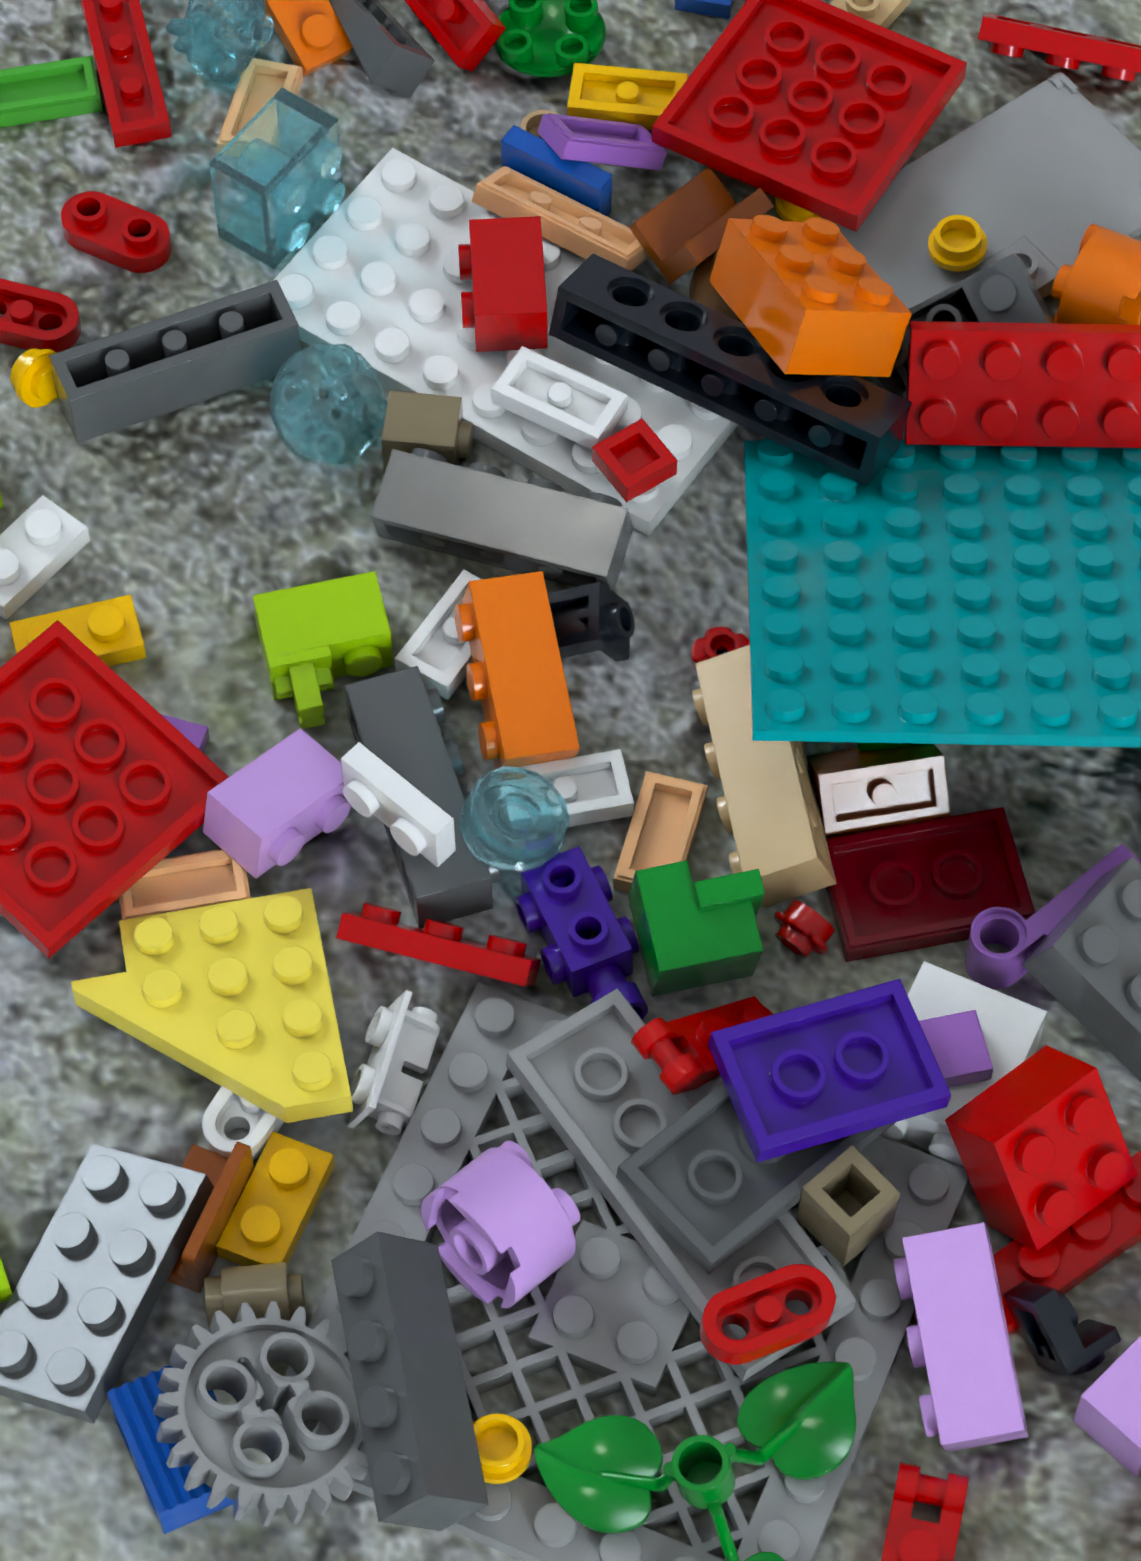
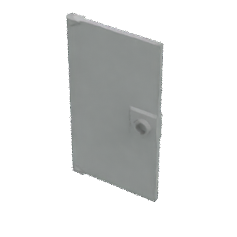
(1028, 179)

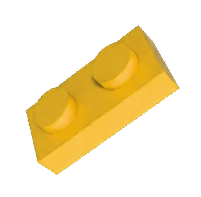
(621, 93)
(104, 627)
(276, 1203)

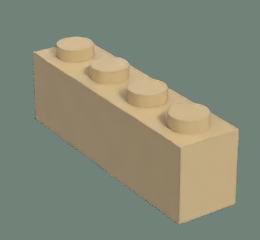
(765, 786)

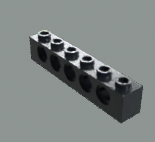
(725, 369)

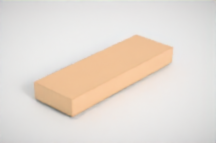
(562, 218)

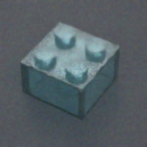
(278, 178)

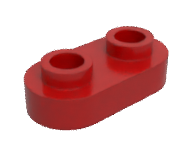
(112, 231)
(32, 311)
(763, 1315)

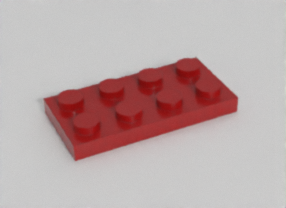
(1024, 384)

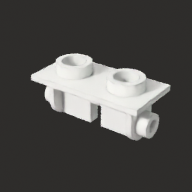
(398, 1040)

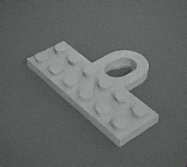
(610, 1105)

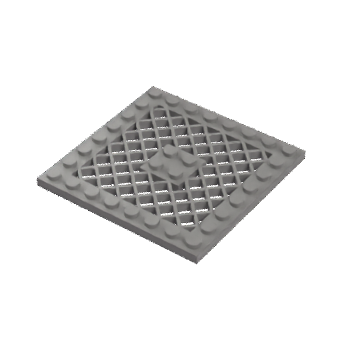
(623, 1317)

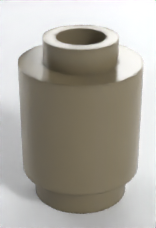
(257, 1287)

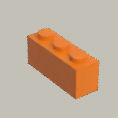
(516, 671)

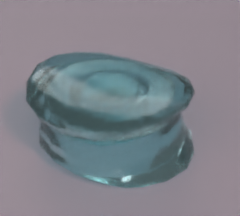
(514, 819)

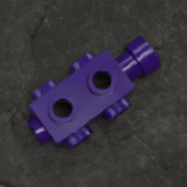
(567, 902)

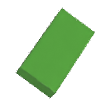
(49, 91)

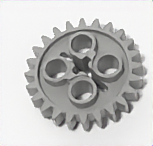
(214, 1433)

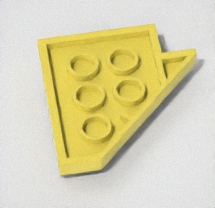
(234, 998)

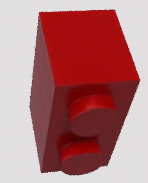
(507, 284)

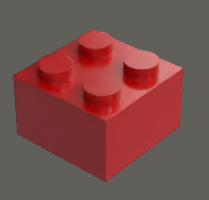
(1041, 1147)

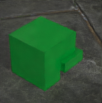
(695, 930)

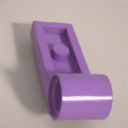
(1022, 935)

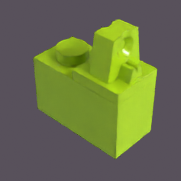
(320, 635)

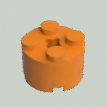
(1102, 282)

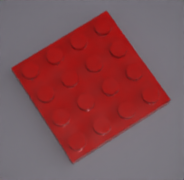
(810, 105)
(86, 788)

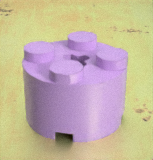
(501, 1225)

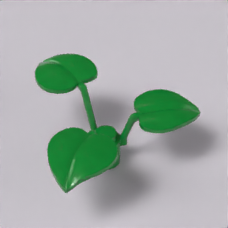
(611, 1463)

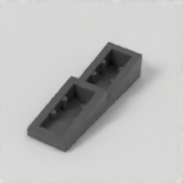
(383, 45)

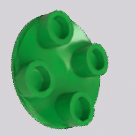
(550, 36)

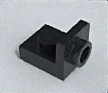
(592, 620)
(1054, 1332)

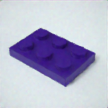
(828, 1070)

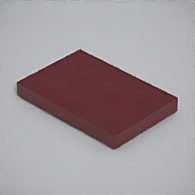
(923, 882)

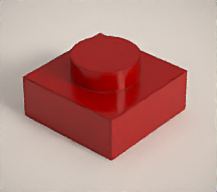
(634, 460)

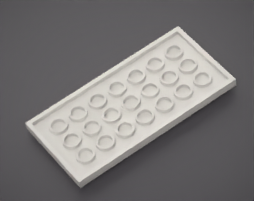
(392, 290)

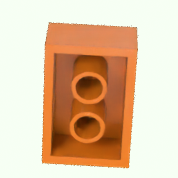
(809, 297)

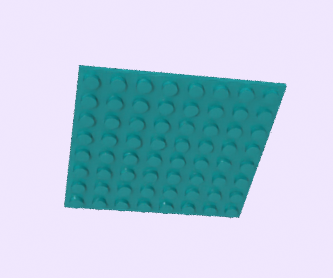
(946, 597)

